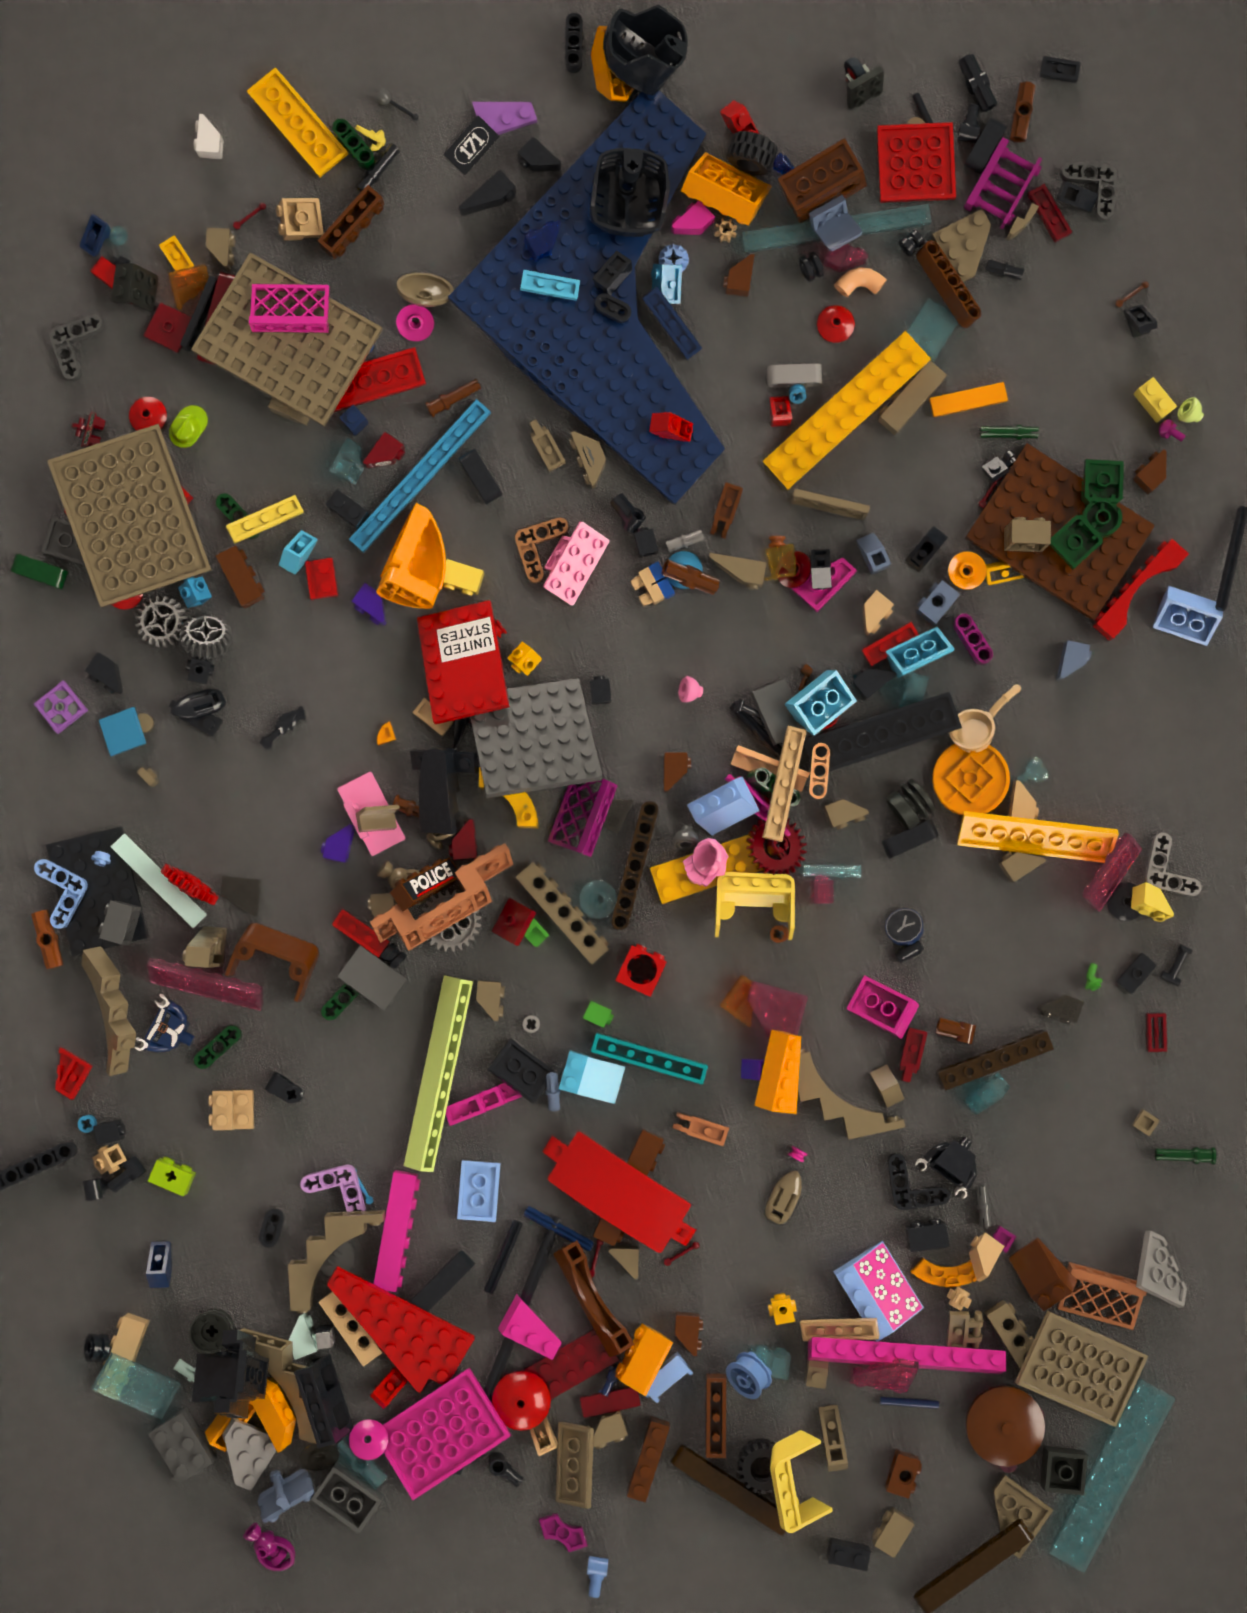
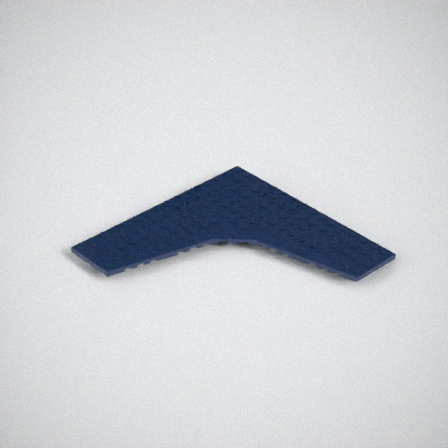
(579, 358)

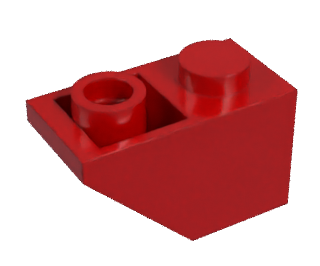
(738, 118)
(671, 426)

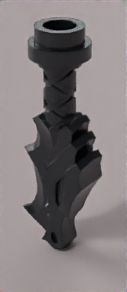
(285, 723)

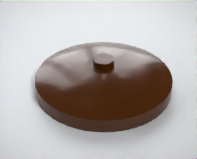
(1005, 1425)

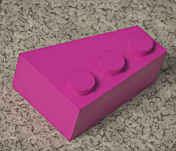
(528, 1329)

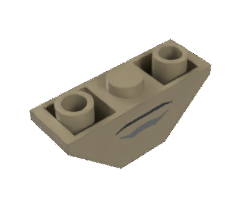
(590, 457)

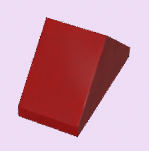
(780, 411)

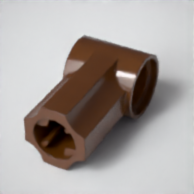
(959, 1030)

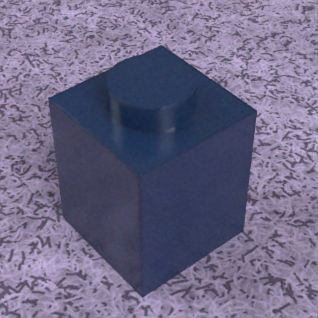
(354, 420)

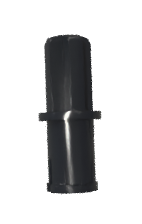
(1004, 269)

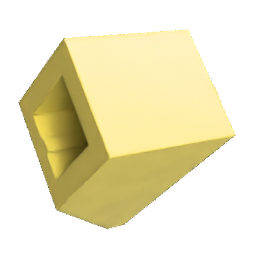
(1151, 902)

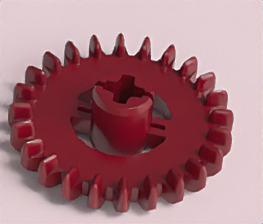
(786, 862)

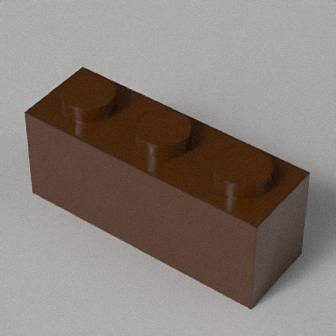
(241, 576)

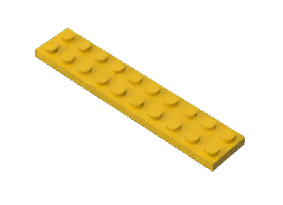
(846, 410)

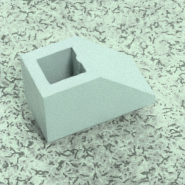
(303, 1337)

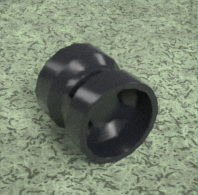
(911, 242)
(391, 954)

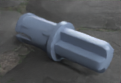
(552, 1091)

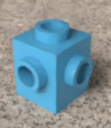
(194, 591)

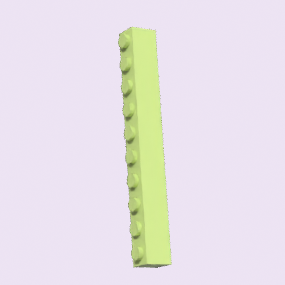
(438, 1074)

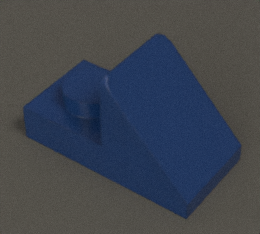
(94, 235)

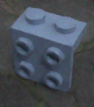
(834, 224)

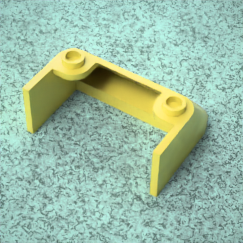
(756, 891)
(791, 1513)

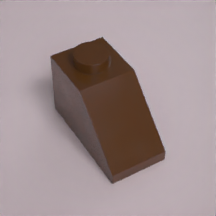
(740, 277)
(675, 768)

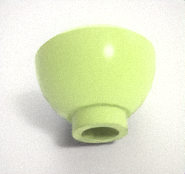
(1190, 411)

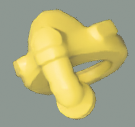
(379, 137)

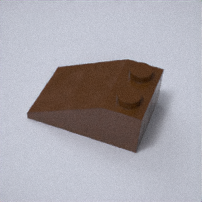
(1042, 1274)

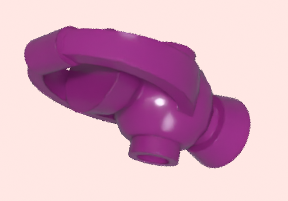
(266, 1545)

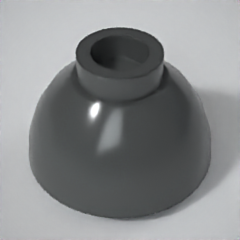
(685, 839)

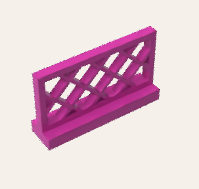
(288, 323)

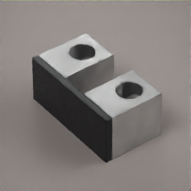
(325, 1336)

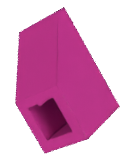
(694, 221)

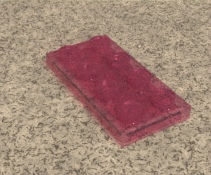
(1112, 872)

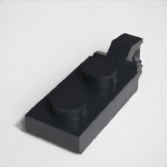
(207, 723)

